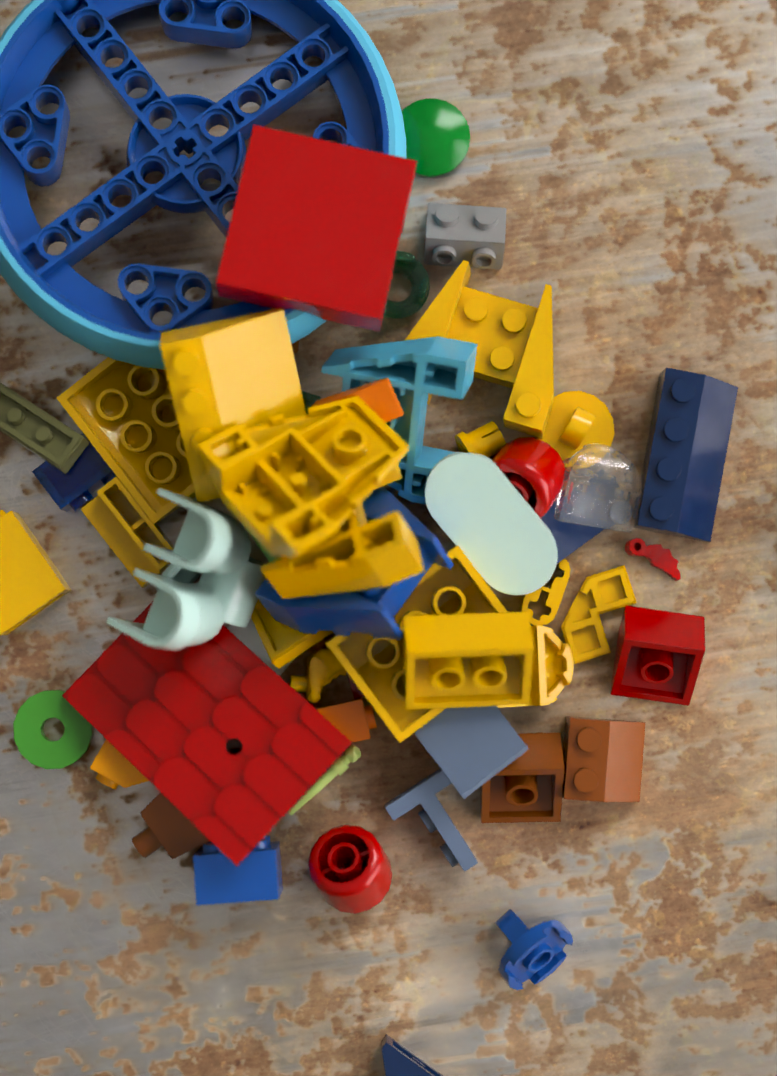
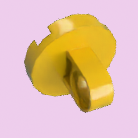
(578, 421)

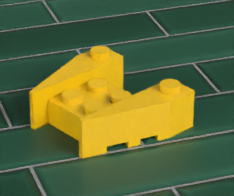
(511, 345)
(352, 558)

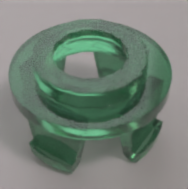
(407, 265)

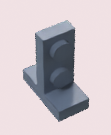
(434, 817)

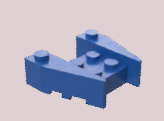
(363, 609)

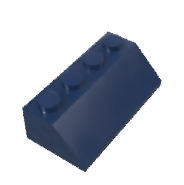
(685, 454)

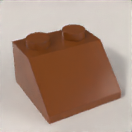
(602, 759)
(529, 786)

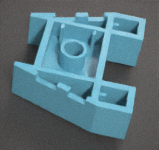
(414, 370)

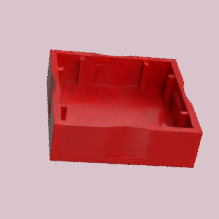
(316, 227)

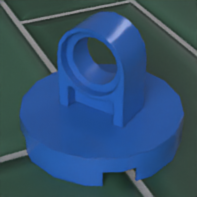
(533, 951)

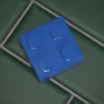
(252, 880)

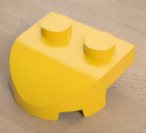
(550, 669)

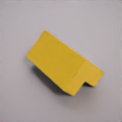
(127, 529)

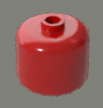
(533, 470)
(350, 869)

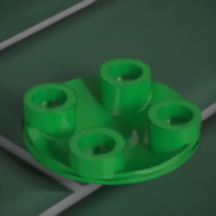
(435, 136)

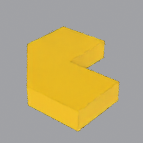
(596, 596)

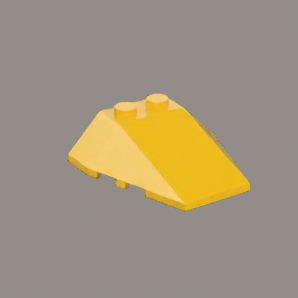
(301, 473)

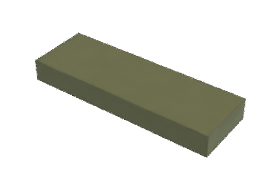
(39, 431)

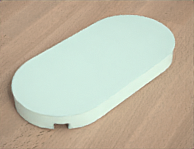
(491, 523)

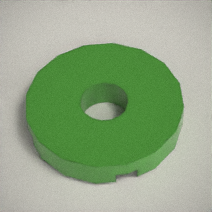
(30, 734)

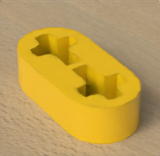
(553, 597)

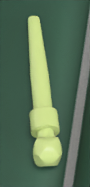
(351, 754)

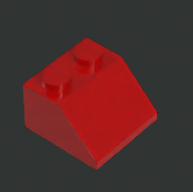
(658, 655)

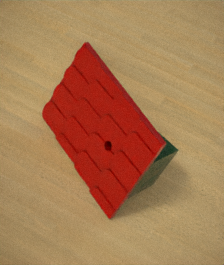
(180, 710)

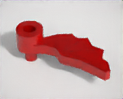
(657, 556)

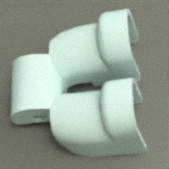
(195, 612)

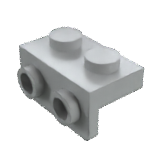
(465, 234)

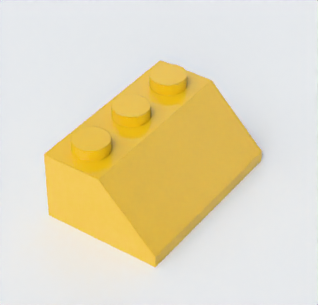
(467, 660)

